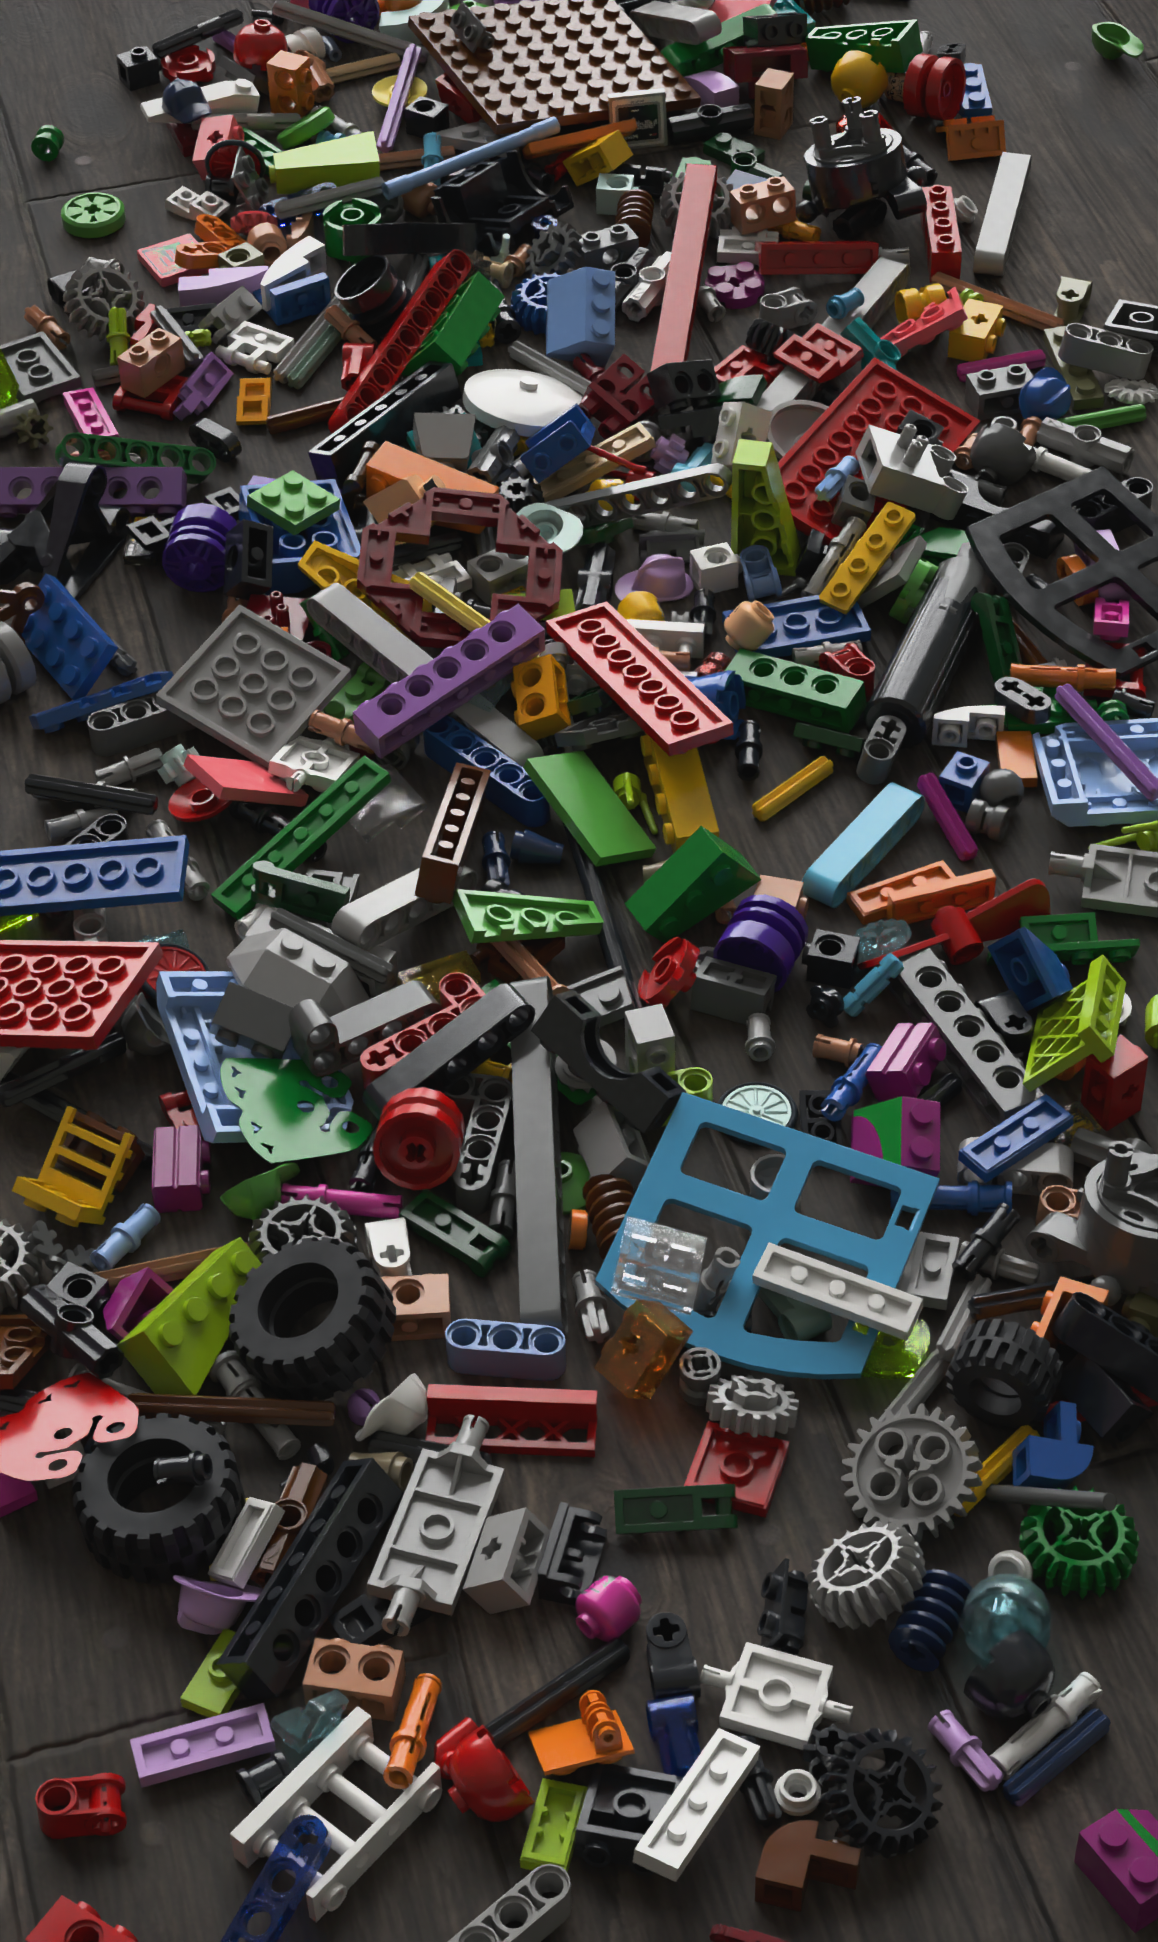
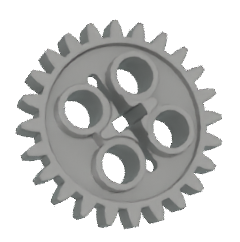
(949, 1474)

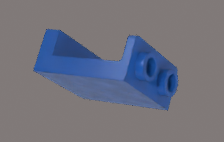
(558, 443)

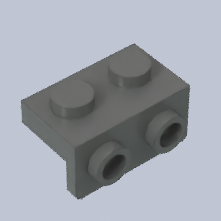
(254, 75)

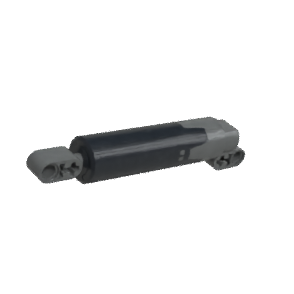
(926, 660)

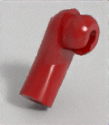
(447, 1743)

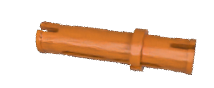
(1054, 676)
(409, 1742)

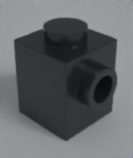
(138, 68)

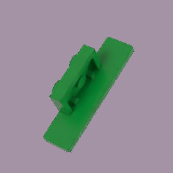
(1076, 939)

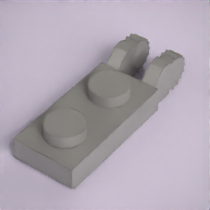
(231, 312)

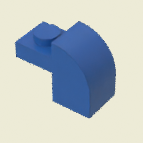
(1057, 1456)

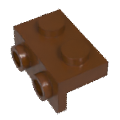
(97, 1125)

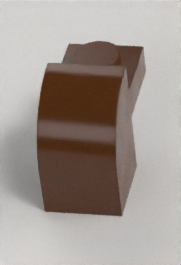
(794, 1857)

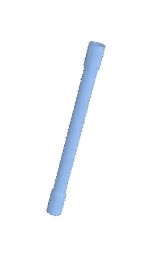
(406, 183)

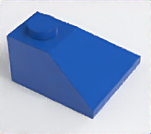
(1030, 968)

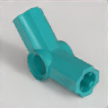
(872, 345)

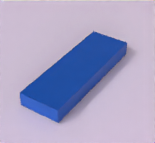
(1015, 1138)

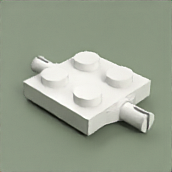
(311, 763)
(776, 1695)

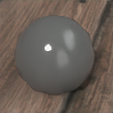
(1002, 788)

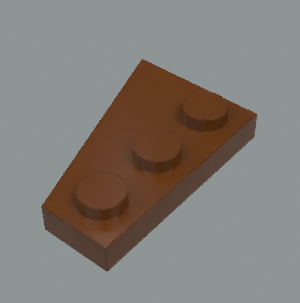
(20, 1348)

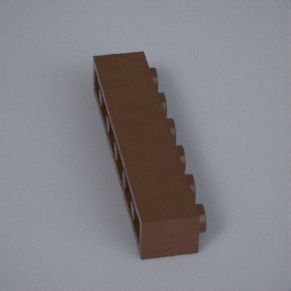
(452, 834)

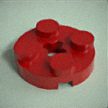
(189, 65)
(670, 974)

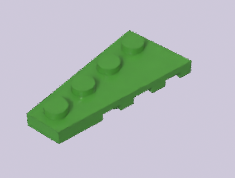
(523, 917)

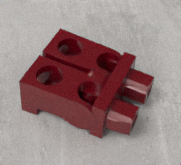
(618, 399)

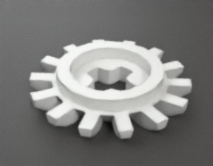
(1131, 391)

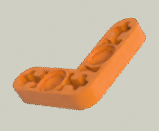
(217, 239)

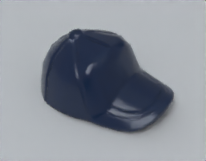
(185, 101)

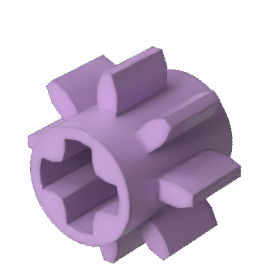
(668, 453)

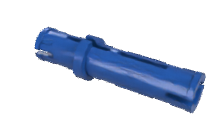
(849, 1088)

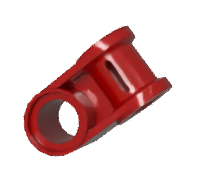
(850, 663)
(83, 1805)

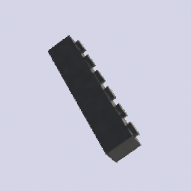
(386, 420)

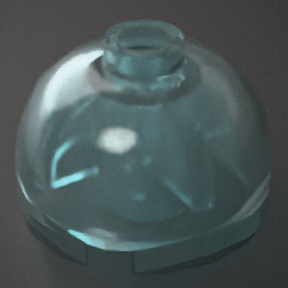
(1002, 1607)

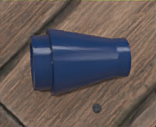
(535, 849)

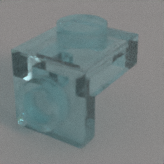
(308, 1727)

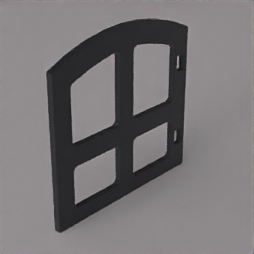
(1110, 566)

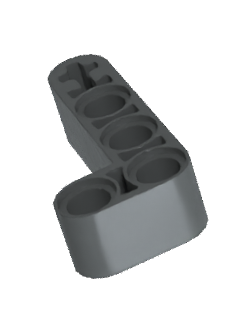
(339, 1040)
(488, 1112)

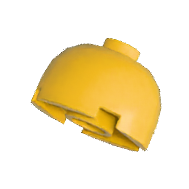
(859, 77)

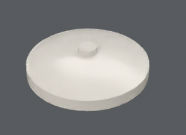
(517, 399)

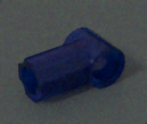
(675, 1729)

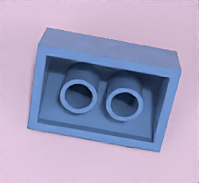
(581, 315)

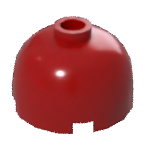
(258, 44)
(486, 1779)

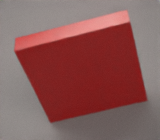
(741, 1460)

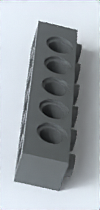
(972, 1046)

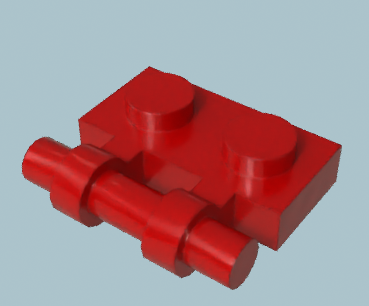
(746, 362)

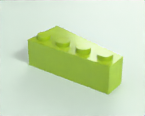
(761, 506)

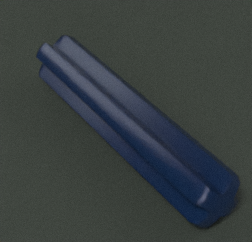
(1056, 1757)

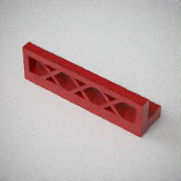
(816, 257)
(513, 1412)

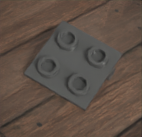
(251, 188)

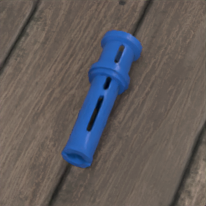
(969, 1197)

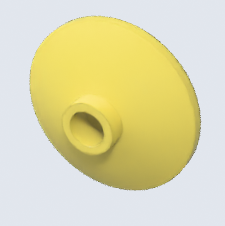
(383, 90)

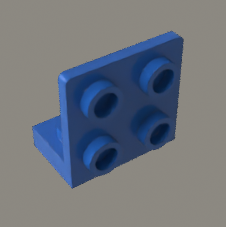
(297, 298)

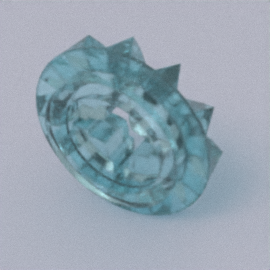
(883, 936)

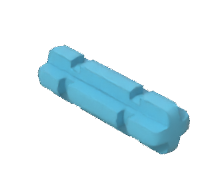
(872, 984)

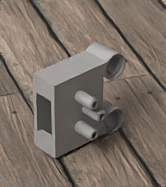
(910, 471)

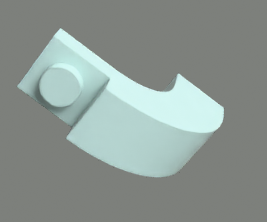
(396, 22)

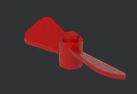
(964, 933)

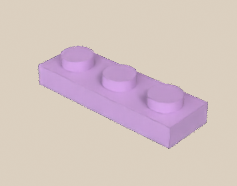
(202, 1745)

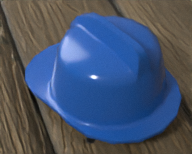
(1045, 395)

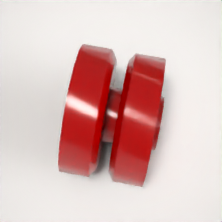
(934, 87)
(419, 1138)

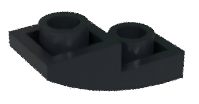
(812, 1119)

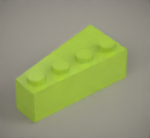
(189, 1327)

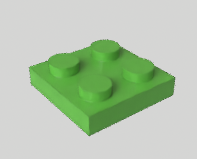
(293, 502)

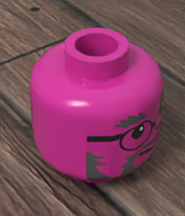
(608, 1608)

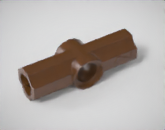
(298, 1500)

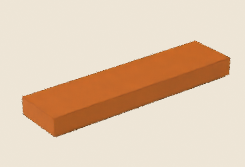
(576, 139)

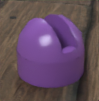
(358, 1407)

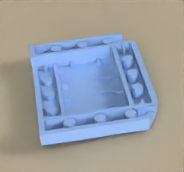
(1086, 784)
(187, 1008)

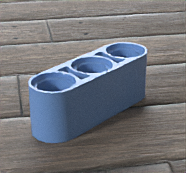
(505, 1349)

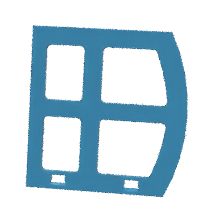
(778, 1223)

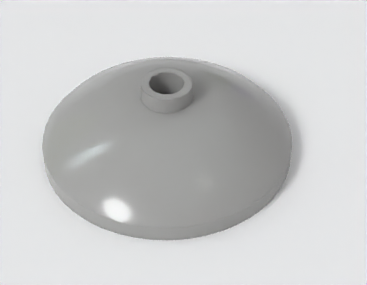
(790, 422)

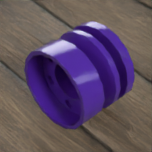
(359, 12)
(197, 547)
(764, 936)

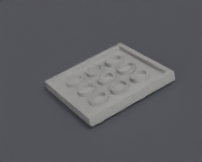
(253, 686)

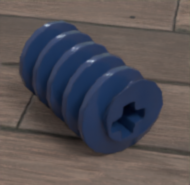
(929, 1620)

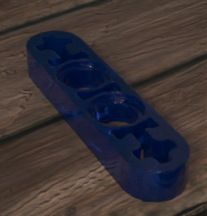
(282, 1905)

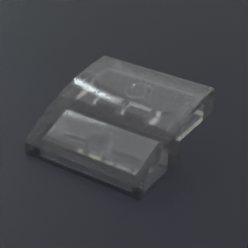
(393, 804)
(659, 1265)

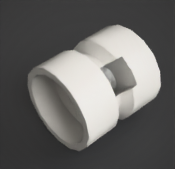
(308, 40)

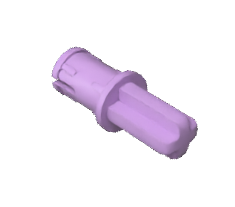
(965, 1751)

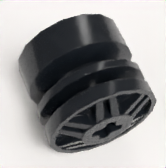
(373, 294)

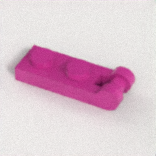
(1111, 619)

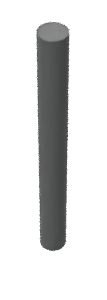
(1051, 1497)

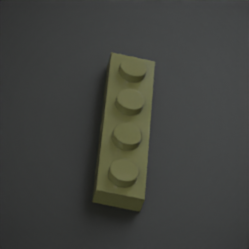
(1083, 382)

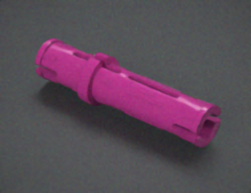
(354, 1202)

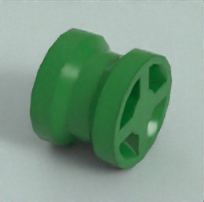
(47, 136)

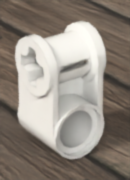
(389, 1247)

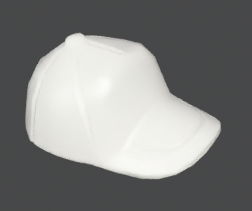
(399, 1411)

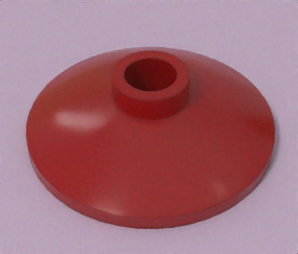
(195, 802)

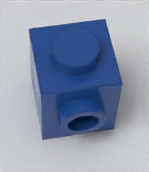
(963, 779)

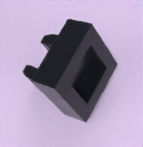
(811, 553)

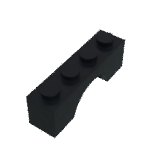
(1038, 539)
(572, 1032)

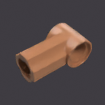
(321, 83)

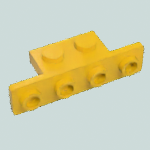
(867, 557)

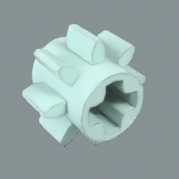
(173, 765)

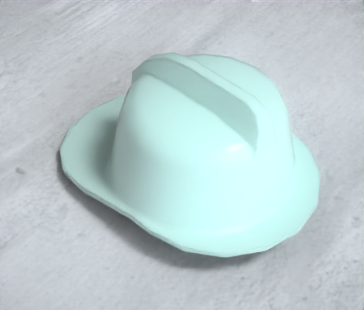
(554, 524)

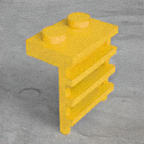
(68, 1195)

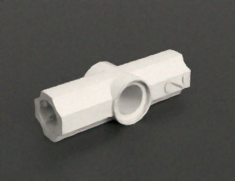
(649, 289)

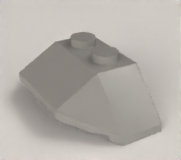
(295, 970)

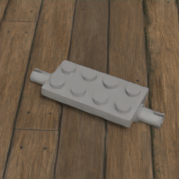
(1113, 878)
(436, 1529)

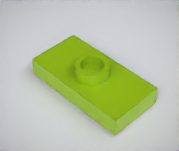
(210, 1689)
(553, 1825)

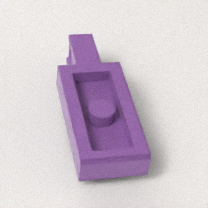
(202, 386)

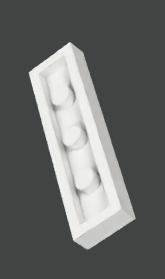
(838, 1291)
(696, 1805)

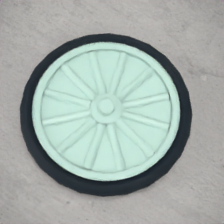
(762, 1101)

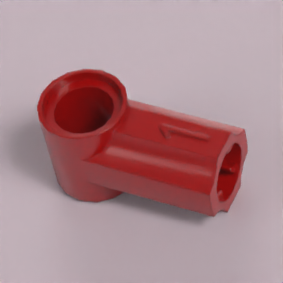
(354, 359)

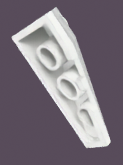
(222, 97)

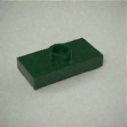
(605, 532)

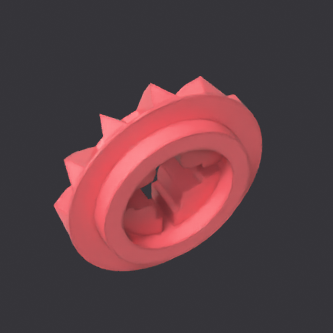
(246, 220)

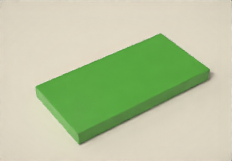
(589, 808)

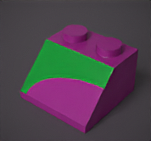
(899, 1132)
(1122, 1863)

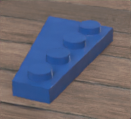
(83, 707)

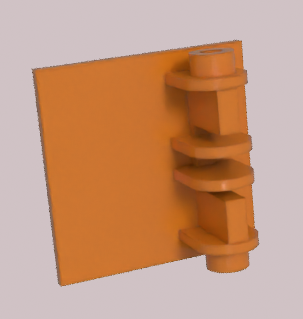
(584, 1741)

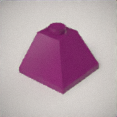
(133, 1301)

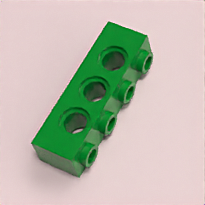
(800, 690)

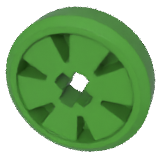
(306, 128)
(93, 215)

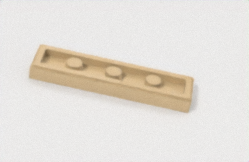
(589, 466)

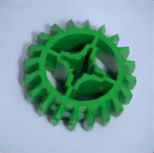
(1077, 1556)

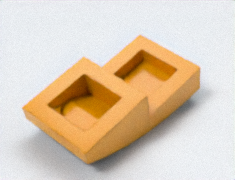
(254, 401)

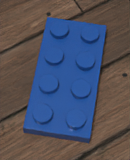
(808, 624)
(67, 640)

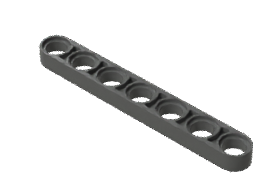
(644, 492)

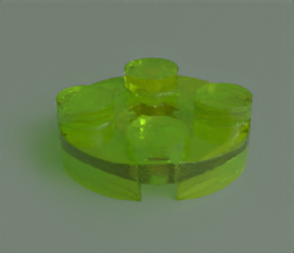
(899, 1359)

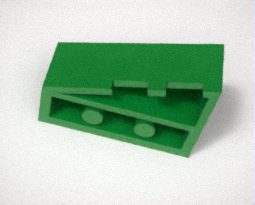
(691, 886)

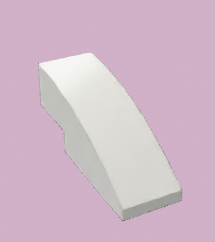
(296, 263)

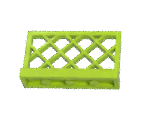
(1077, 1025)

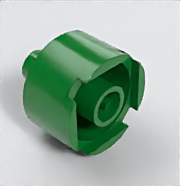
(338, 214)

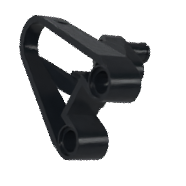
(74, 520)

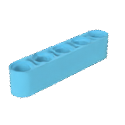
(863, 844)

